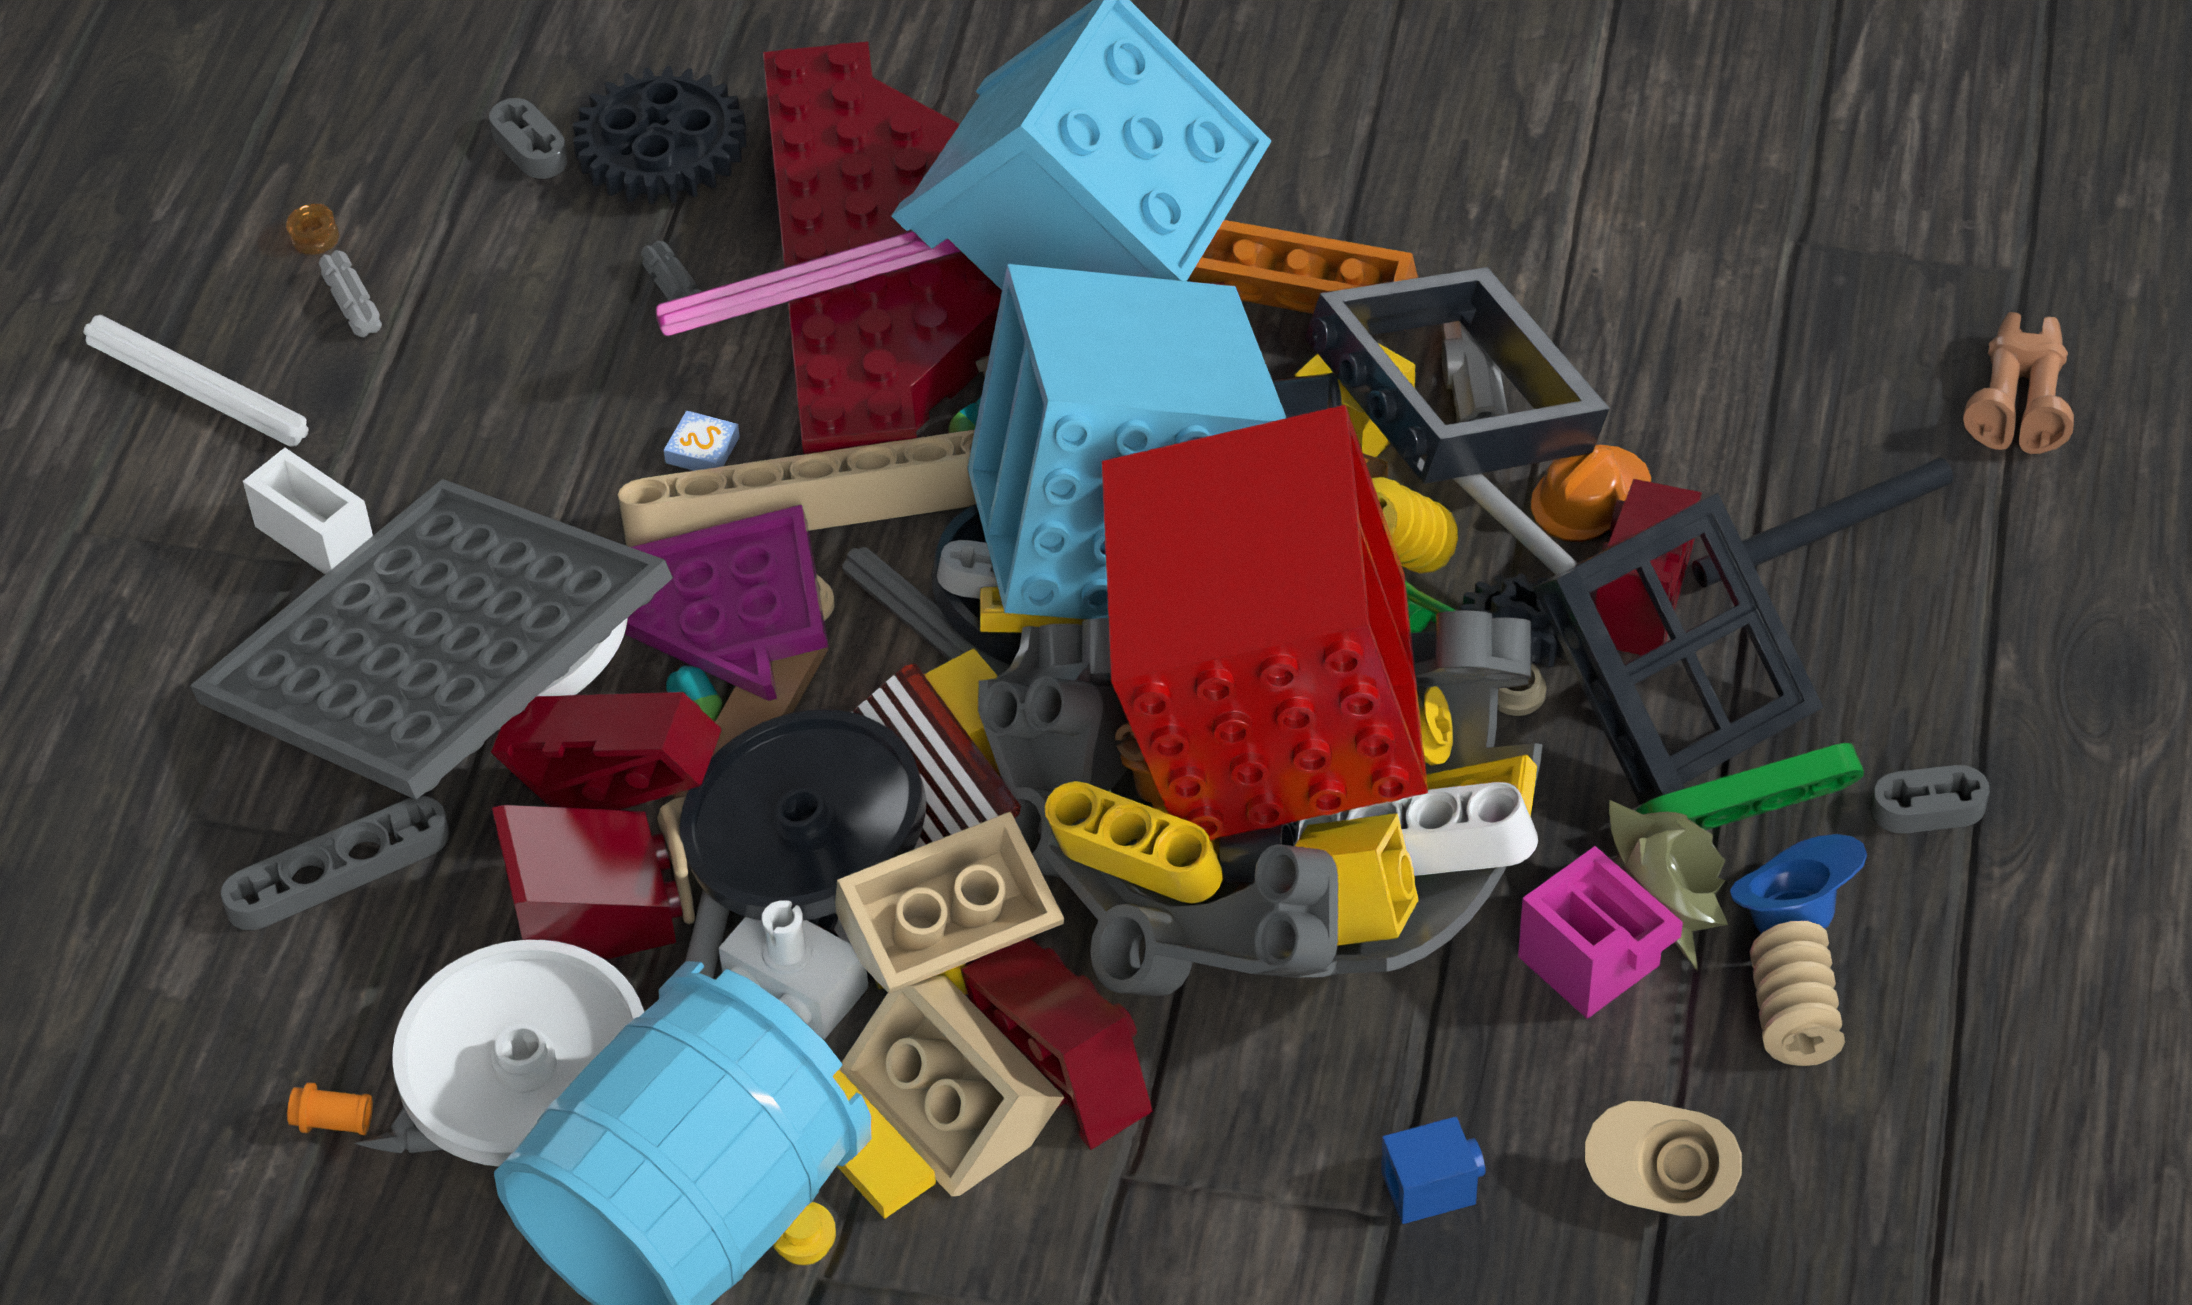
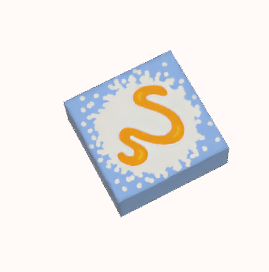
(701, 442)

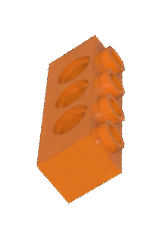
(1294, 267)

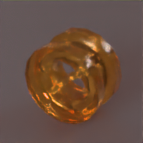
(312, 241)

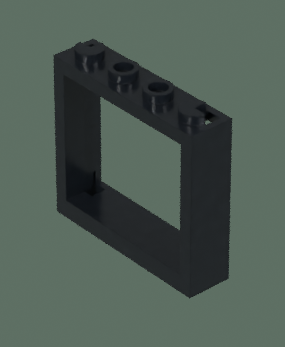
(1565, 406)

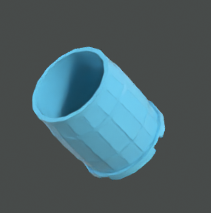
(683, 1146)

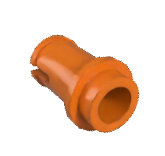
(329, 1110)

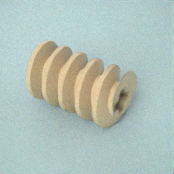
(1797, 994)

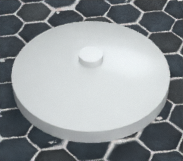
(504, 1040)

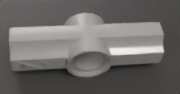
(1471, 375)

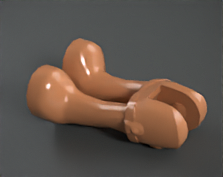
(2017, 354)

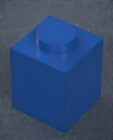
(1431, 1169)

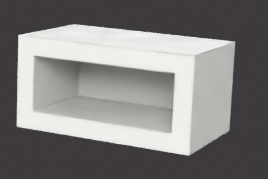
(306, 511)

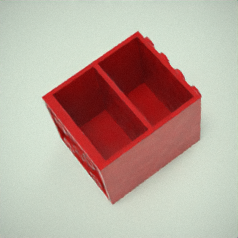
(1261, 625)

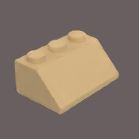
(945, 904)
(950, 1082)

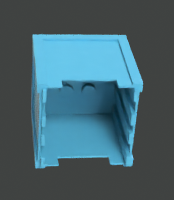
(1090, 156)

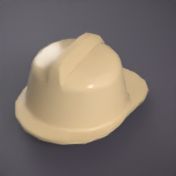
(1663, 1158)

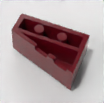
(1624, 601)
(608, 748)
(1066, 1033)

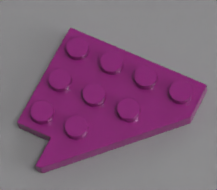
(736, 599)

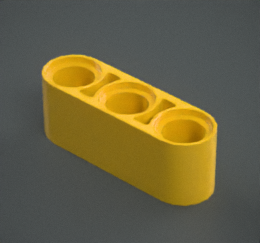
(1148, 863)

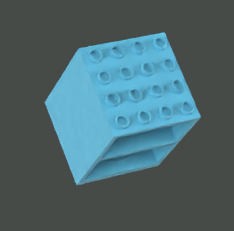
(1086, 376)

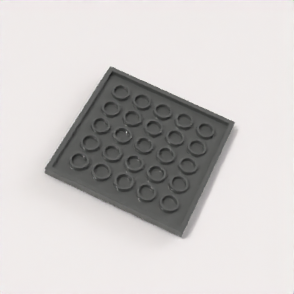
(431, 636)

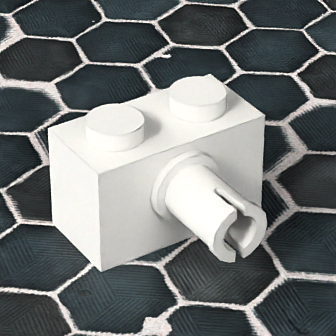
(797, 965)

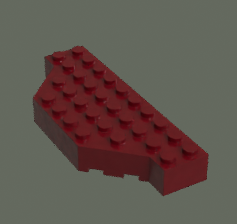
(843, 161)

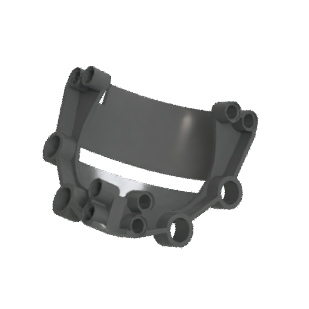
(1057, 724)

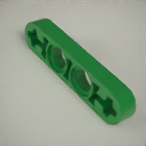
(1763, 787)

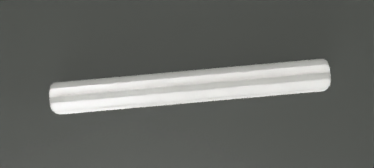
(196, 381)

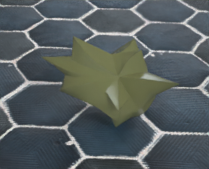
(1672, 863)

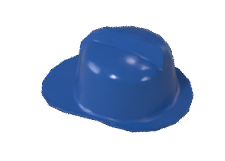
(1800, 881)

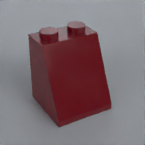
(588, 878)

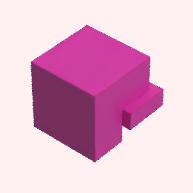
(1593, 931)

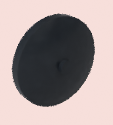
(800, 809)

